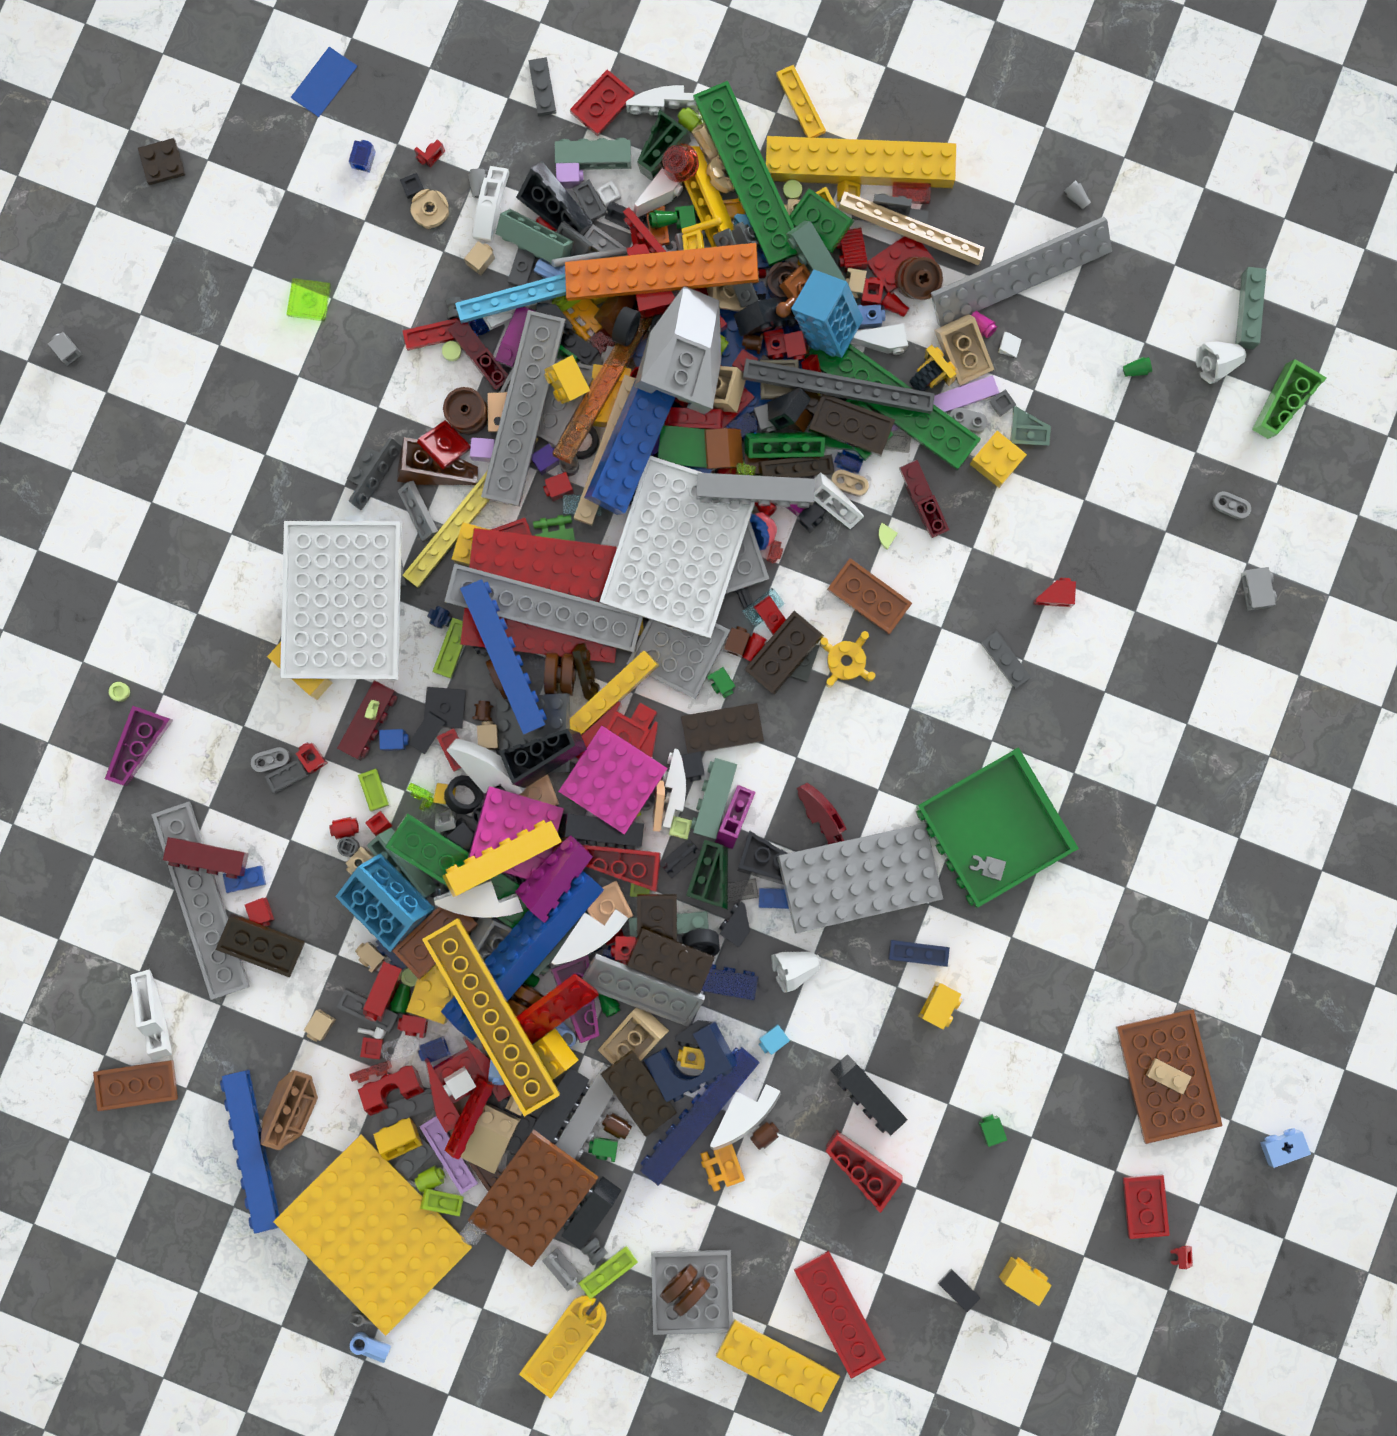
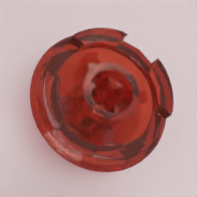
(680, 162)

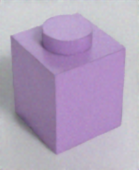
(569, 174)
(481, 449)

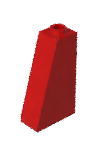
(650, 303)

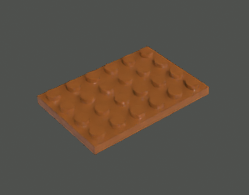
(1178, 1043)
(533, 1198)

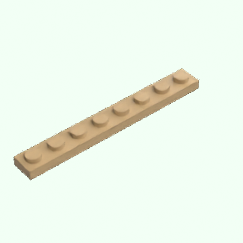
(911, 228)
(586, 509)

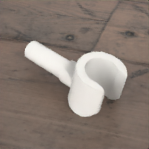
(378, 1033)

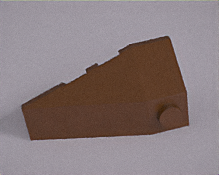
(611, 308)
(419, 467)

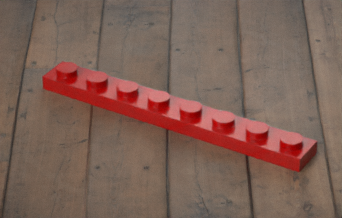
(655, 247)

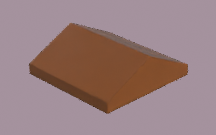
(723, 448)

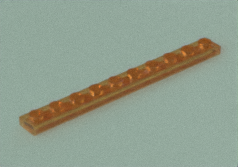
(598, 395)

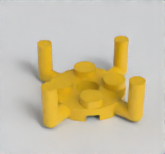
(849, 649)

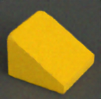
(849, 187)
(439, 793)

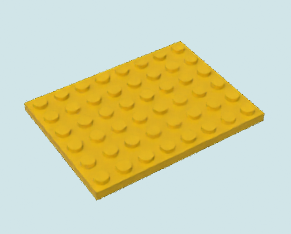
(371, 1236)

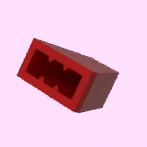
(382, 992)

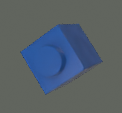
(393, 739)

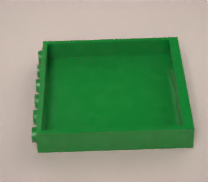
(998, 816)

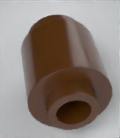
(616, 1126)
(765, 1135)

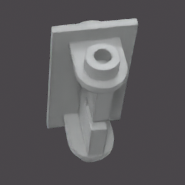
(562, 1269)

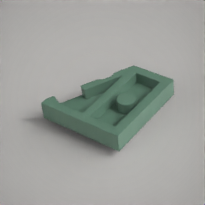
(1028, 429)

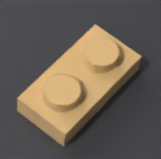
(1168, 1076)

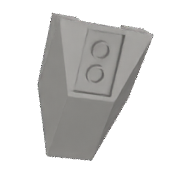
(684, 351)

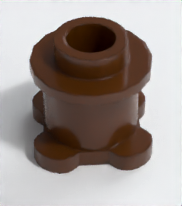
(753, 342)
(483, 711)

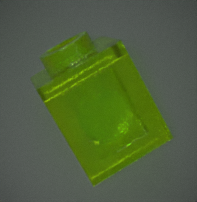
(419, 792)

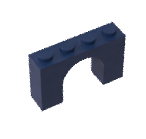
(674, 1082)

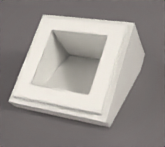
(1009, 345)

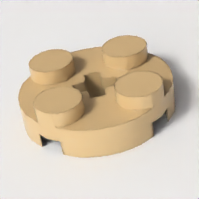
(716, 172)
(439, 213)

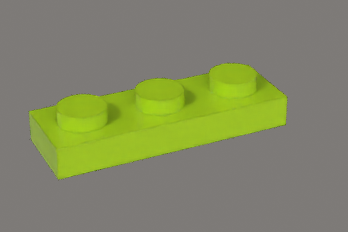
(450, 650)
(608, 1272)

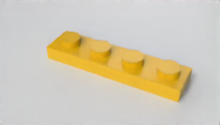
(800, 102)

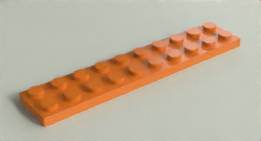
(661, 272)

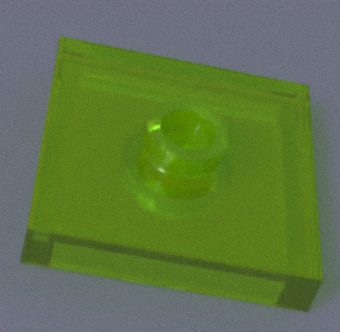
(308, 299)

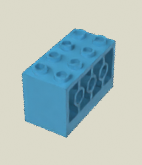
(827, 313)
(384, 901)

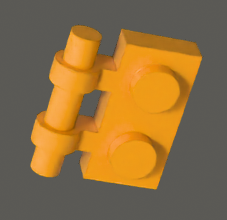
(586, 311)
(728, 1165)

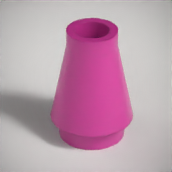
(986, 326)

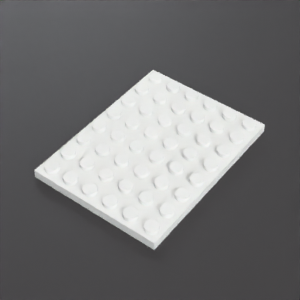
(675, 551)
(341, 600)

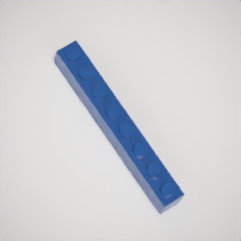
(502, 656)
(252, 1155)

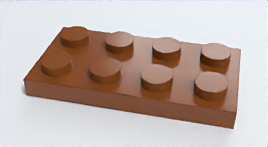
(869, 596)
(413, 950)
(135, 1085)

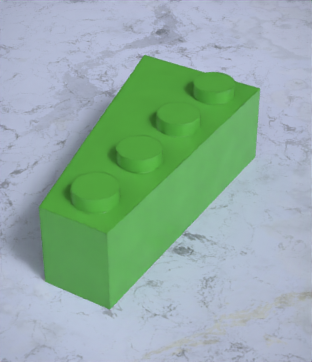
(1288, 395)

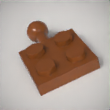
(792, 287)

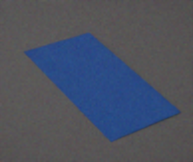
(323, 81)

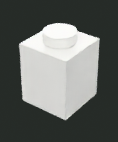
(458, 1083)

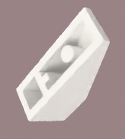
(657, 194)
(883, 339)
(835, 501)

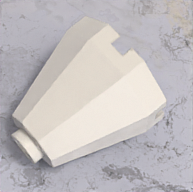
(1218, 359)
(794, 968)

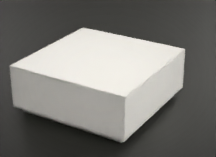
(608, 193)

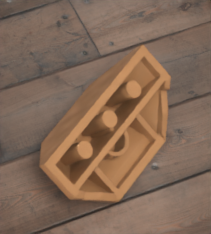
(288, 1110)

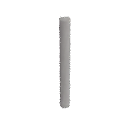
(595, 255)

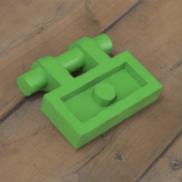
(563, 533)

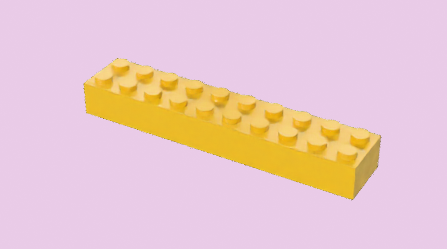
(860, 161)
(491, 1017)

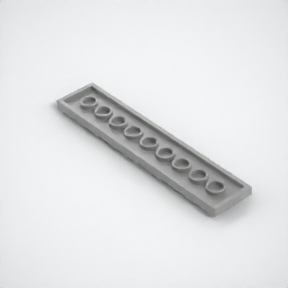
(1022, 271)
(523, 408)
(551, 609)
(201, 906)

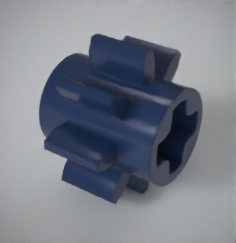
(439, 617)

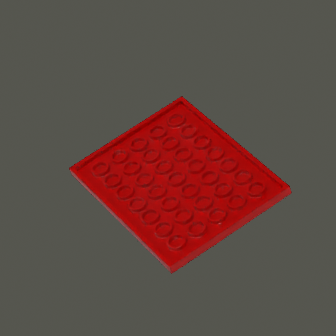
(547, 563)

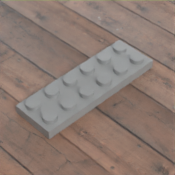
(643, 990)

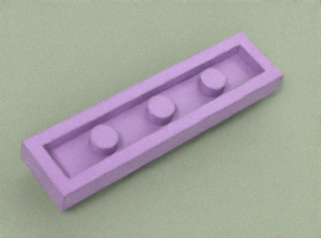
(457, 1169)

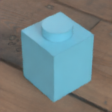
(773, 1040)

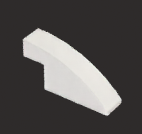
(482, 766)
(480, 902)
(589, 936)
(150, 1015)
(744, 1116)

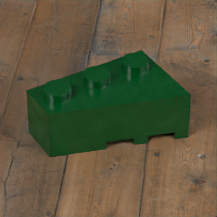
(663, 135)
(711, 875)

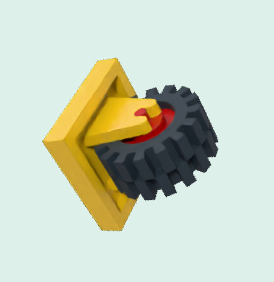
(933, 371)

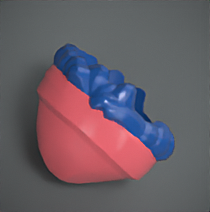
(764, 529)

